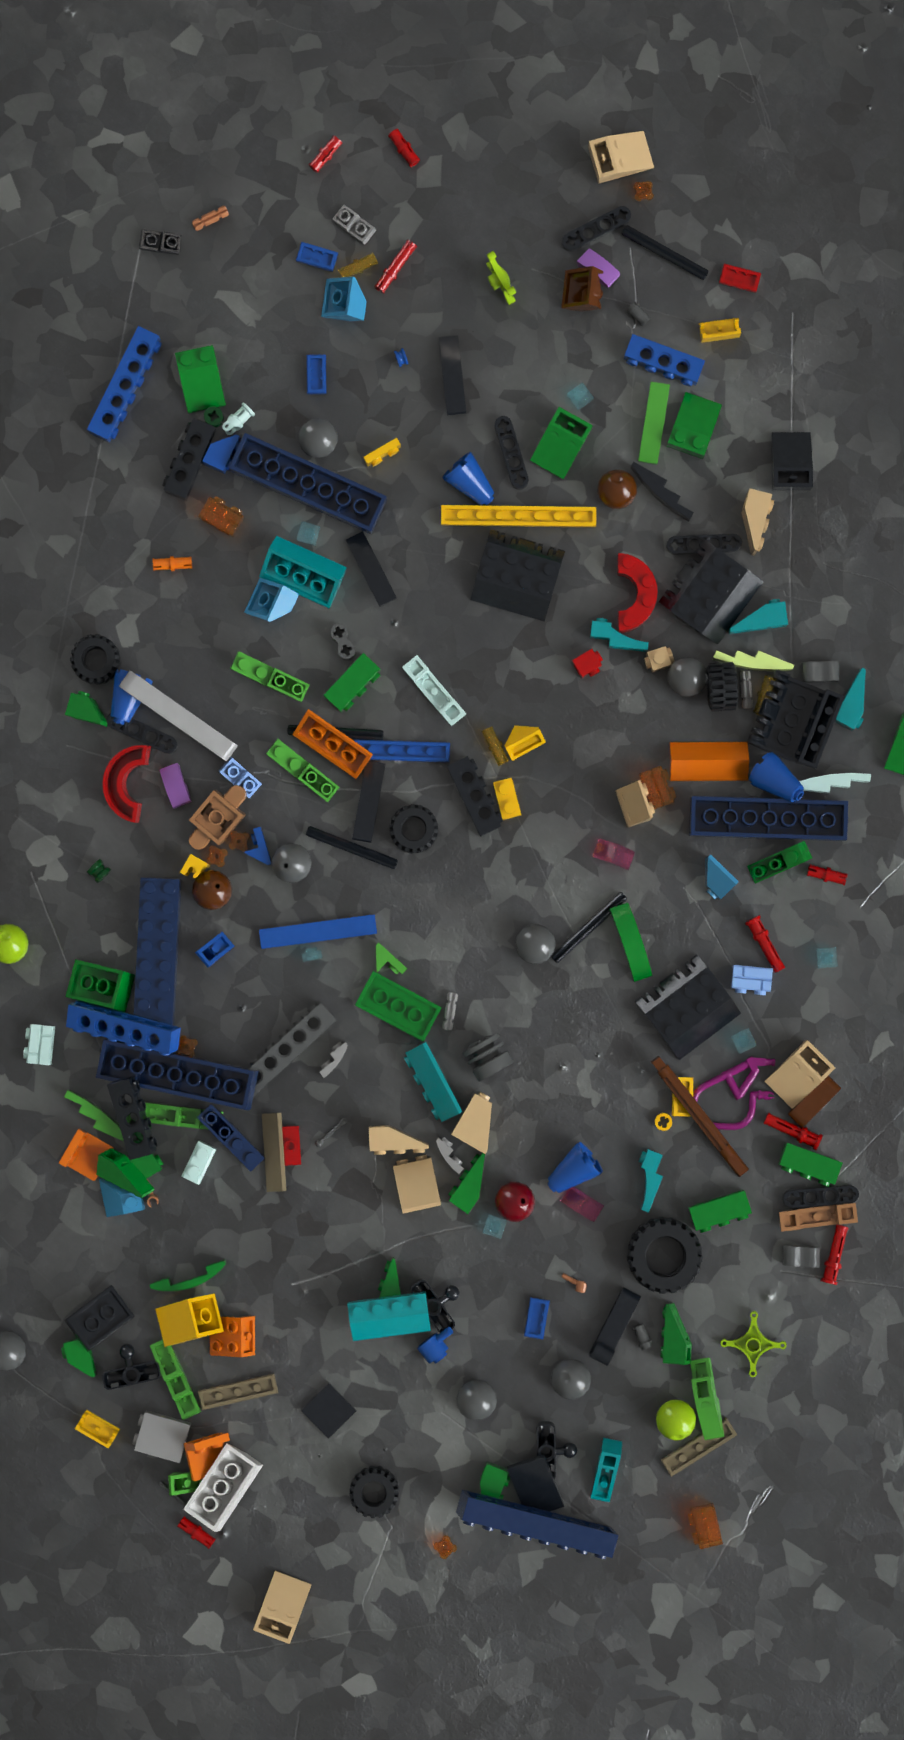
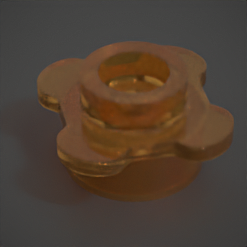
(647, 186)
(242, 845)
(215, 851)
(185, 1041)
(444, 1553)

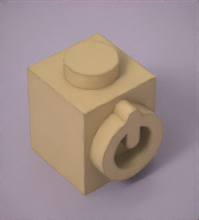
(659, 659)

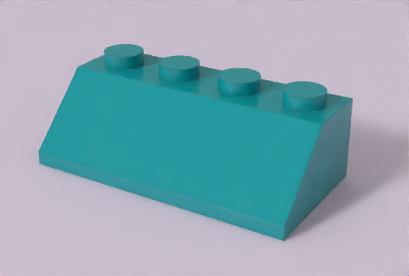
(303, 571)
(434, 1082)
(389, 1316)

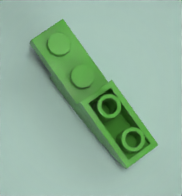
(269, 676)
(302, 770)
(706, 1399)

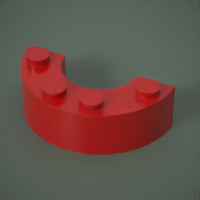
(646, 590)
(115, 781)

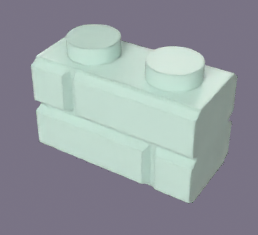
(39, 1044)
(199, 1162)

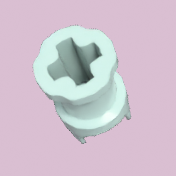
(236, 420)

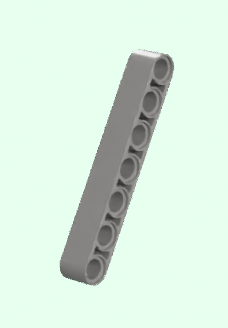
(178, 715)

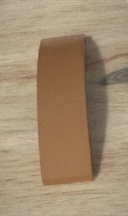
(818, 1216)

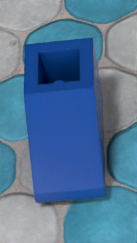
(221, 453)

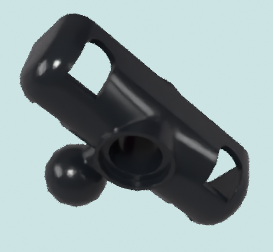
(451, 1293)
(143, 1371)
(548, 1439)

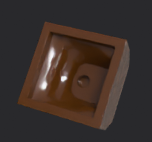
(582, 289)

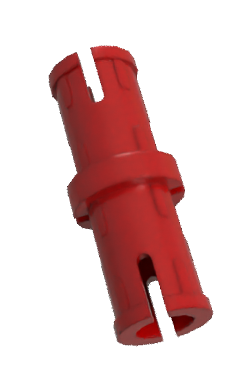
(404, 147)
(325, 154)
(827, 874)
(196, 1532)

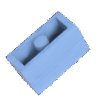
(751, 978)

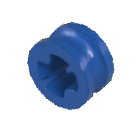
(401, 357)

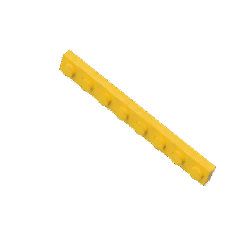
(518, 516)

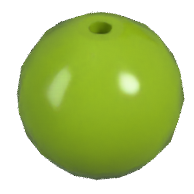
(12, 943)
(675, 1419)

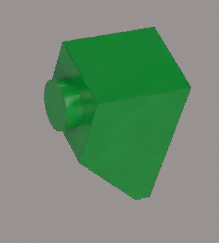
(85, 709)
(79, 1357)

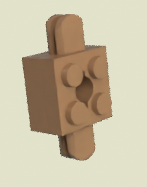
(217, 817)

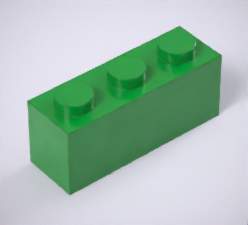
(352, 683)
(809, 1164)
(720, 1211)

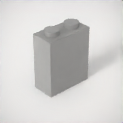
(161, 1436)

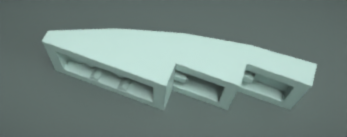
(822, 783)

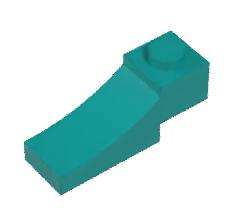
(602, 630)
(649, 1162)

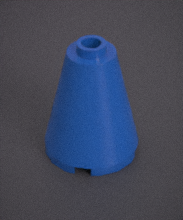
(470, 480)
(123, 703)
(776, 778)
(574, 1169)

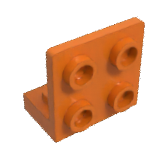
(83, 1153)
(237, 1338)
(203, 1452)

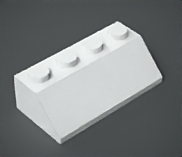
(223, 1487)

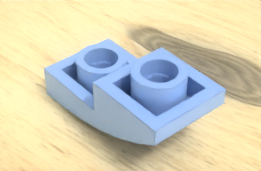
(239, 776)

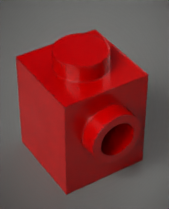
(588, 663)

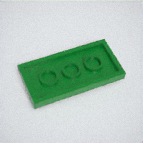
(398, 1006)

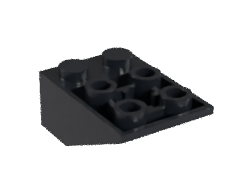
(792, 461)

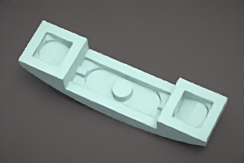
(434, 690)

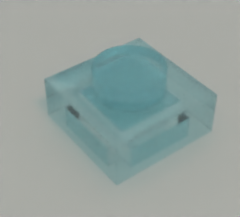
(580, 396)
(308, 533)
(312, 954)
(826, 957)
(743, 1040)
(494, 1226)

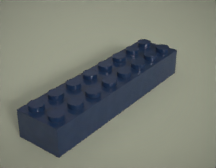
(308, 483)
(768, 818)
(157, 949)
(179, 1074)
(536, 1524)

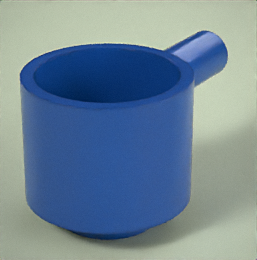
(434, 1348)

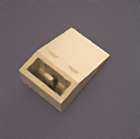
(620, 155)
(754, 514)
(635, 803)
(799, 1074)
(389, 1138)
(282, 1607)

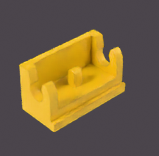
(719, 330)
(195, 865)
(97, 1428)

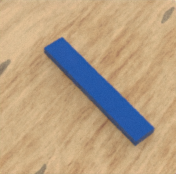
(407, 750)
(318, 931)

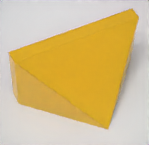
(523, 740)

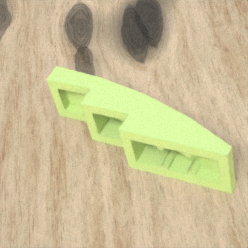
(760, 662)

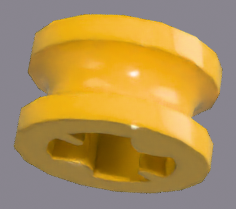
(657, 1119)

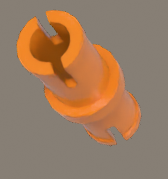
(172, 563)

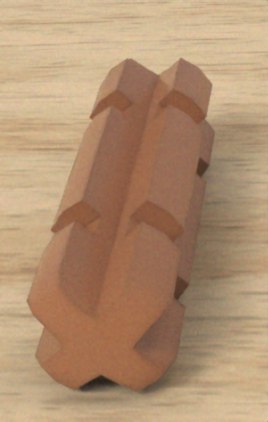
(210, 218)

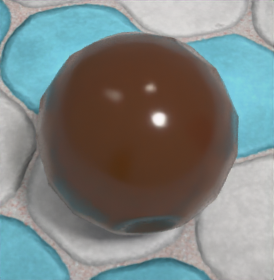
(617, 489)
(212, 890)

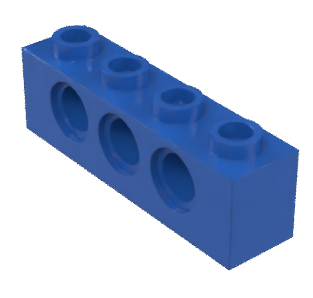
(693, 364)

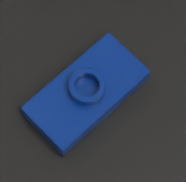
(317, 256)
(316, 374)
(536, 1318)

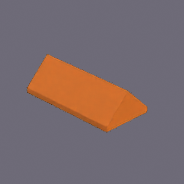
(332, 744)
(709, 761)

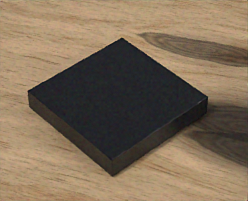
(328, 1410)

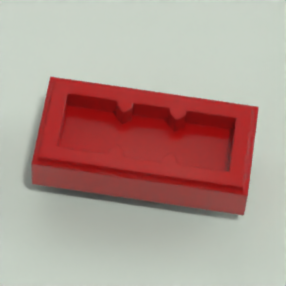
(739, 278)
(291, 1145)

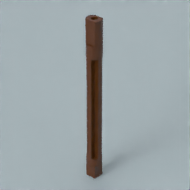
(700, 1117)

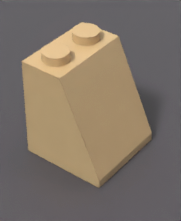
(475, 1123)
(416, 1184)

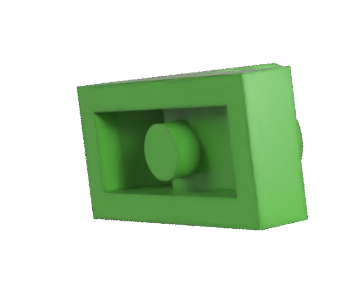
(384, 956)
(182, 1483)

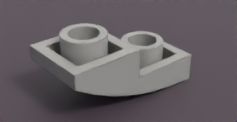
(354, 224)
(337, 1054)
(445, 1148)

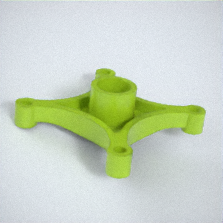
(500, 278)
(753, 1343)

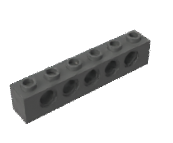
(325, 1020)

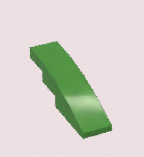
(654, 423)
(174, 1115)
(103, 1121)
(175, 1379)

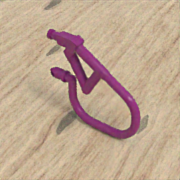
(738, 1093)

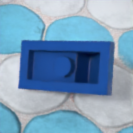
(260, 853)
(214, 949)

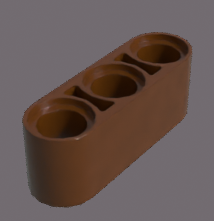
(814, 1101)

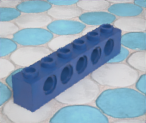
(140, 338)
(115, 1020)

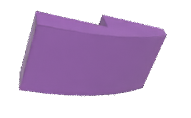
(591, 258)
(175, 785)

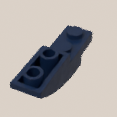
(231, 1137)

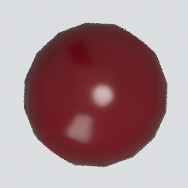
(515, 1201)

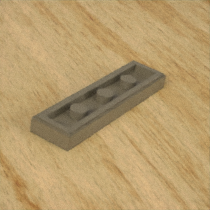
(274, 1152)
(238, 1391)
(696, 1449)

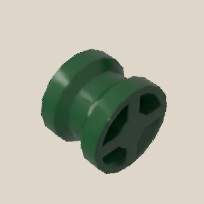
(213, 419)
(98, 871)

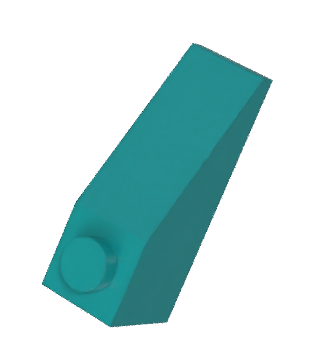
(767, 617)
(853, 703)
(606, 1469)

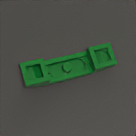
(631, 941)
(166, 1285)

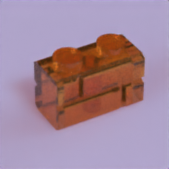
(221, 516)
(658, 788)
(706, 1526)

